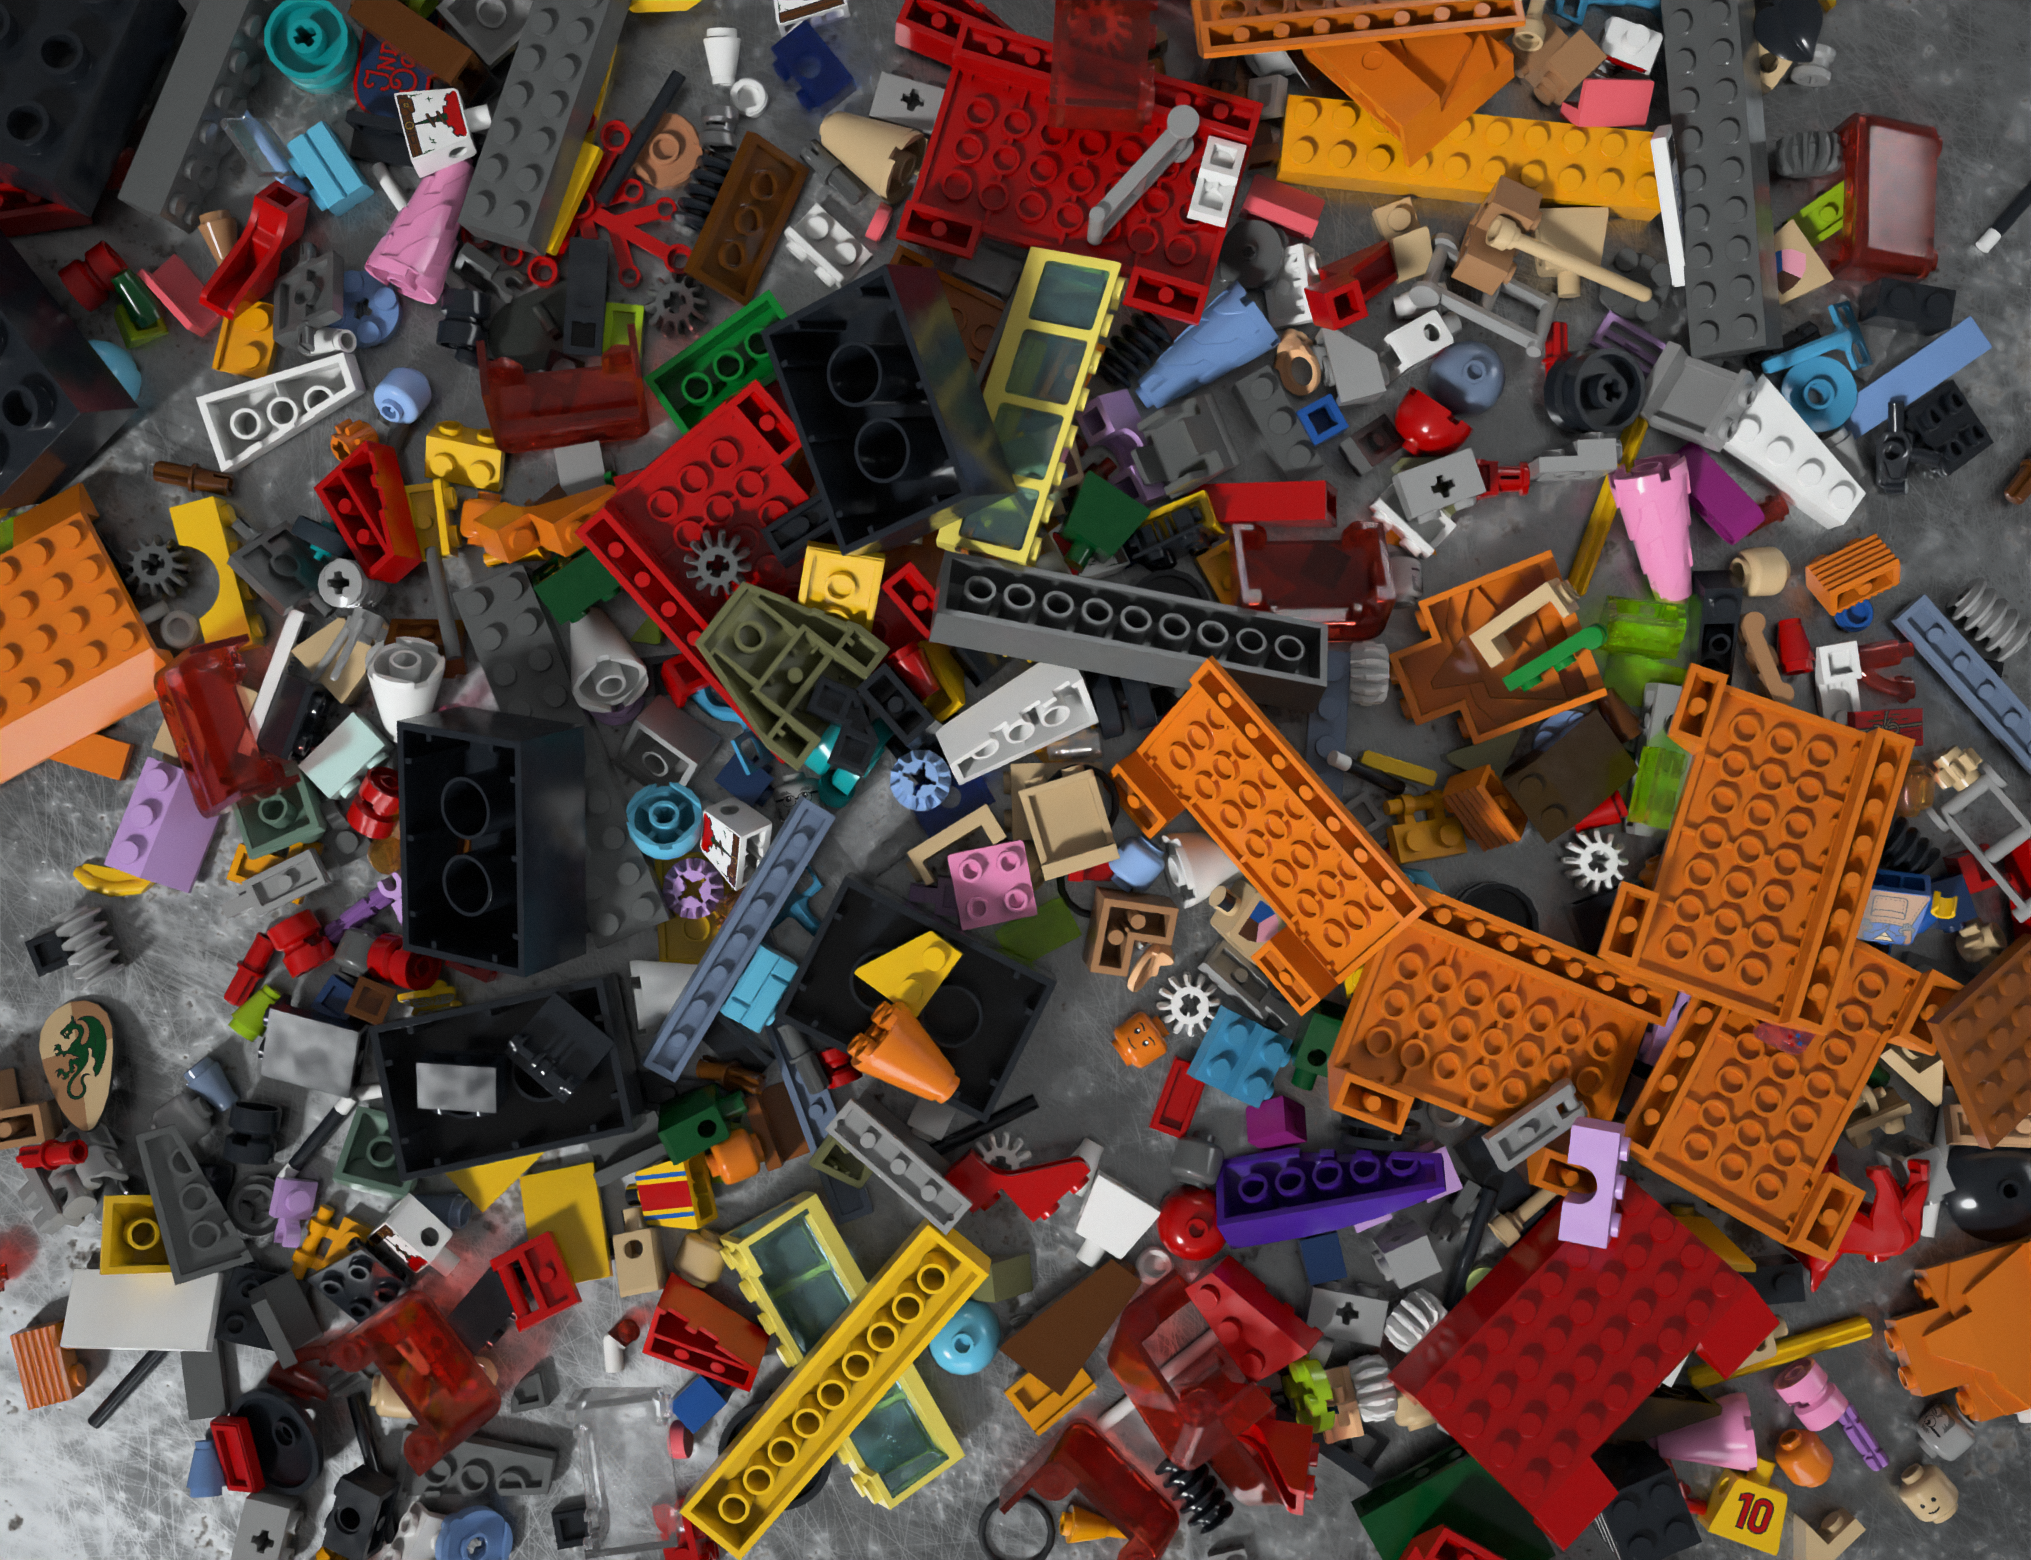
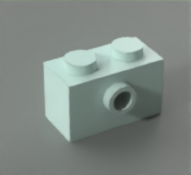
(346, 757)

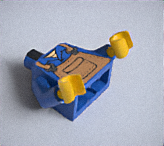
(1901, 908)

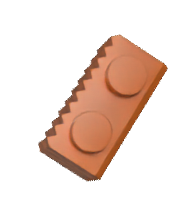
(1852, 573)
(1484, 808)
(45, 1368)

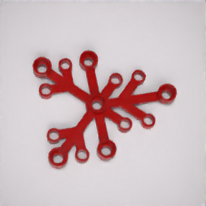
(620, 226)

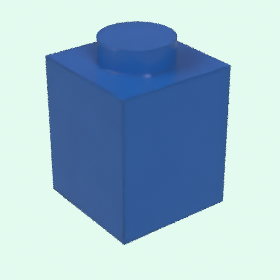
(1322, 420)
(700, 1401)

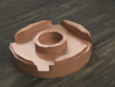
(669, 153)

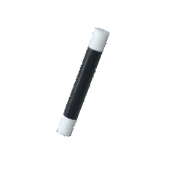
(2005, 220)
(1370, 774)
(318, 1137)

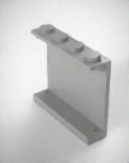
(899, 1159)

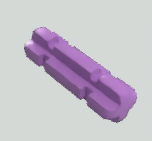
(357, 915)
(1863, 1439)

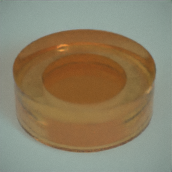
(385, 855)

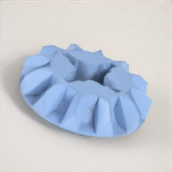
(929, 795)

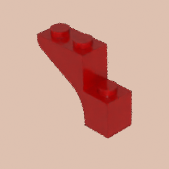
(254, 260)
(1348, 285)
(1032, 1187)
(1286, 1453)

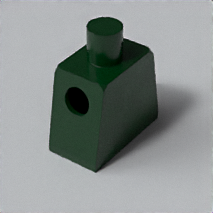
(1098, 521)
(1318, 1031)
(697, 1121)

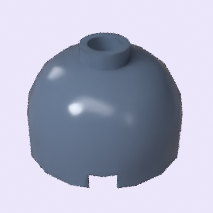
(1466, 378)

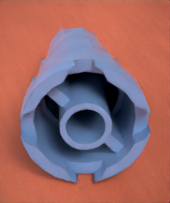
(1227, 336)

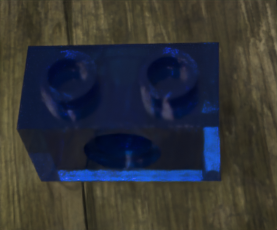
(805, 48)
(973, 796)

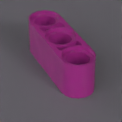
(1719, 497)

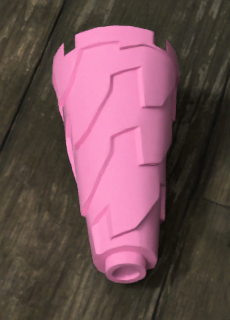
(424, 236)
(1658, 521)

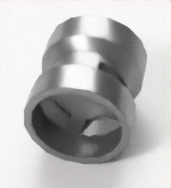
(719, 128)

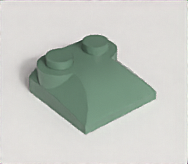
(283, 818)
(369, 1158)

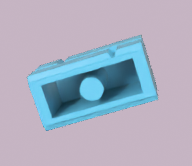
(329, 168)
(760, 988)

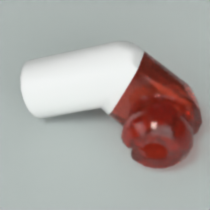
(616, 1341)

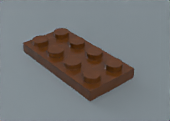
(746, 219)

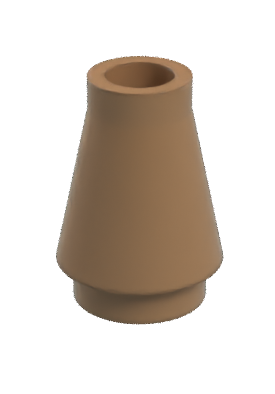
(219, 232)

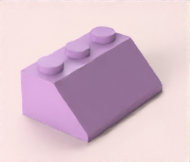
(162, 830)

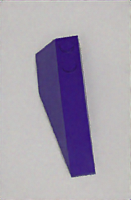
(1310, 1193)

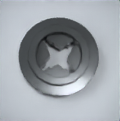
(243, 1213)

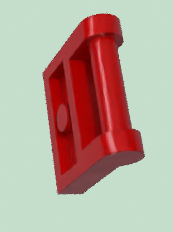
(547, 1278)

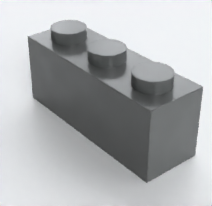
(1276, 425)

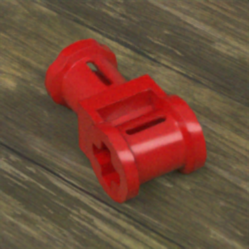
(1514, 478)

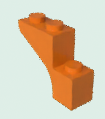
(517, 530)

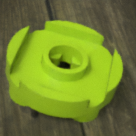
(1310, 1390)

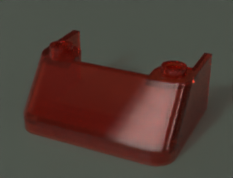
(566, 404)
(213, 731)
(1198, 1423)
(1108, 1479)

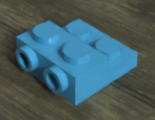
(1240, 1057)

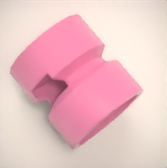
(1815, 1399)

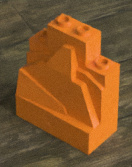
(1419, 83)
(1453, 675)
(1971, 1331)

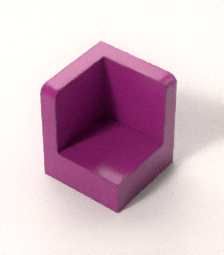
(1276, 1124)

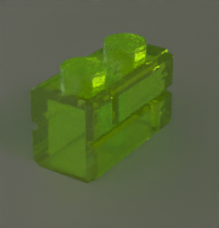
(1643, 627)

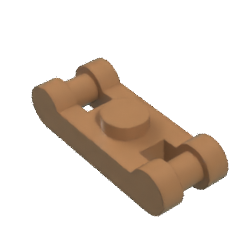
(1761, 659)

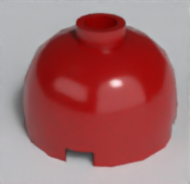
(1429, 426)
(1190, 1223)

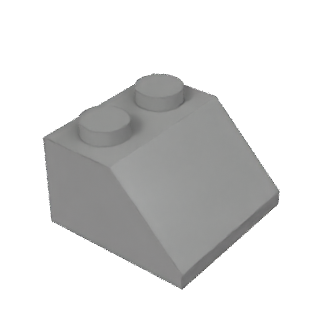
(1349, 370)
(665, 746)

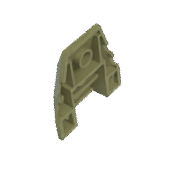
(771, 661)

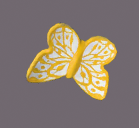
(432, 999)

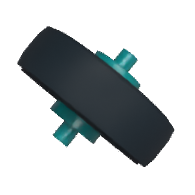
(323, 536)

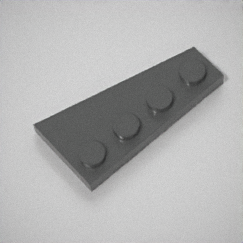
(189, 1214)
(478, 1468)

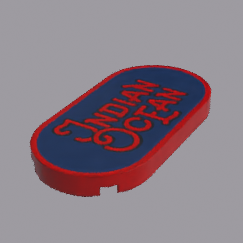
(384, 73)

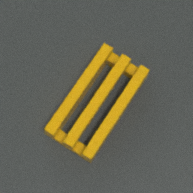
(1398, 768)

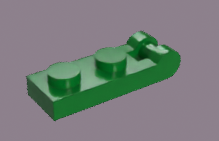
(1558, 657)

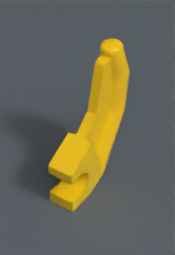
(110, 881)

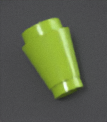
(249, 1017)

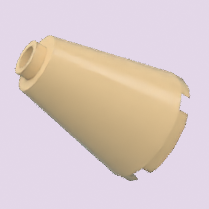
(876, 152)

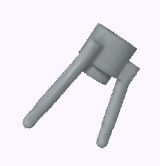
(359, 627)

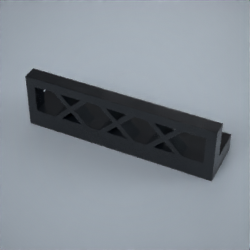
(383, 140)
(1337, 1452)

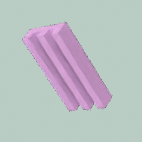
(1631, 329)

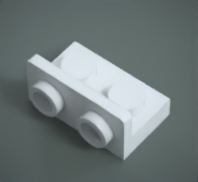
(828, 247)
(1287, 300)

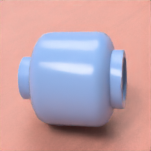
(402, 395)
(1138, 864)

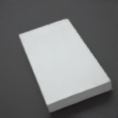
(141, 1312)

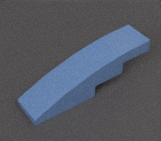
(1917, 374)

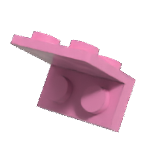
(992, 884)

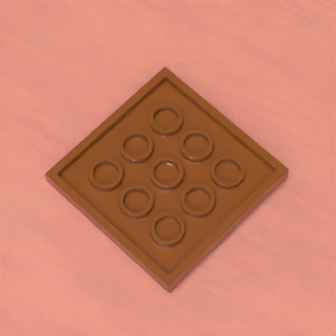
(1988, 1044)

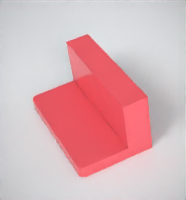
(1610, 103)
(1282, 207)
(180, 292)

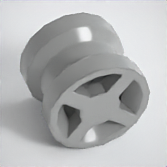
(1816, 72)

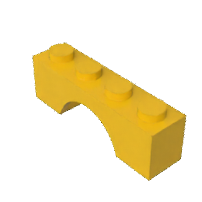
(208, 527)

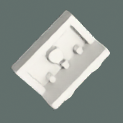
(1416, 537)
(416, 1535)

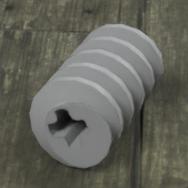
(346, 585)
(1991, 618)
(88, 945)

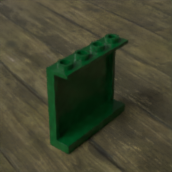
(1451, 1492)

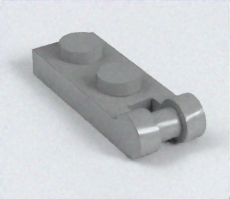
(1534, 1125)

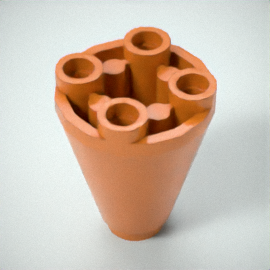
(903, 1054)

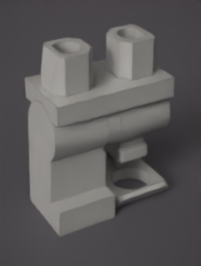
(68, 1191)

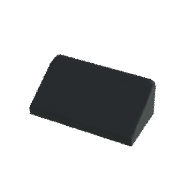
(792, 531)

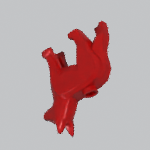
(1878, 1228)

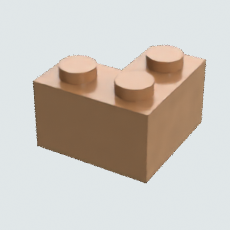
(1559, 64)
(1482, 264)
(1121, 919)
(26, 1122)

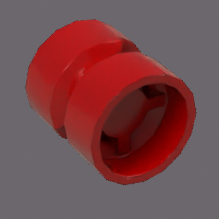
(90, 279)
(376, 806)
(301, 943)
(399, 967)

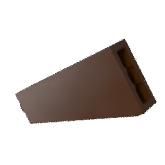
(421, 45)
(1069, 1327)

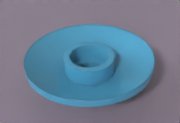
(1835, 390)

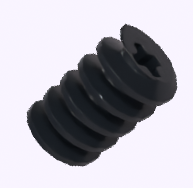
(702, 193)
(1132, 349)
(1908, 848)
(1200, 1494)

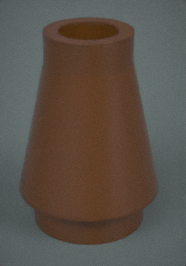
(1619, 716)

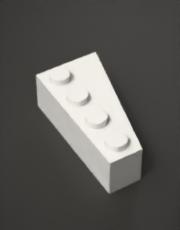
(272, 409)
(1791, 459)
(1017, 720)

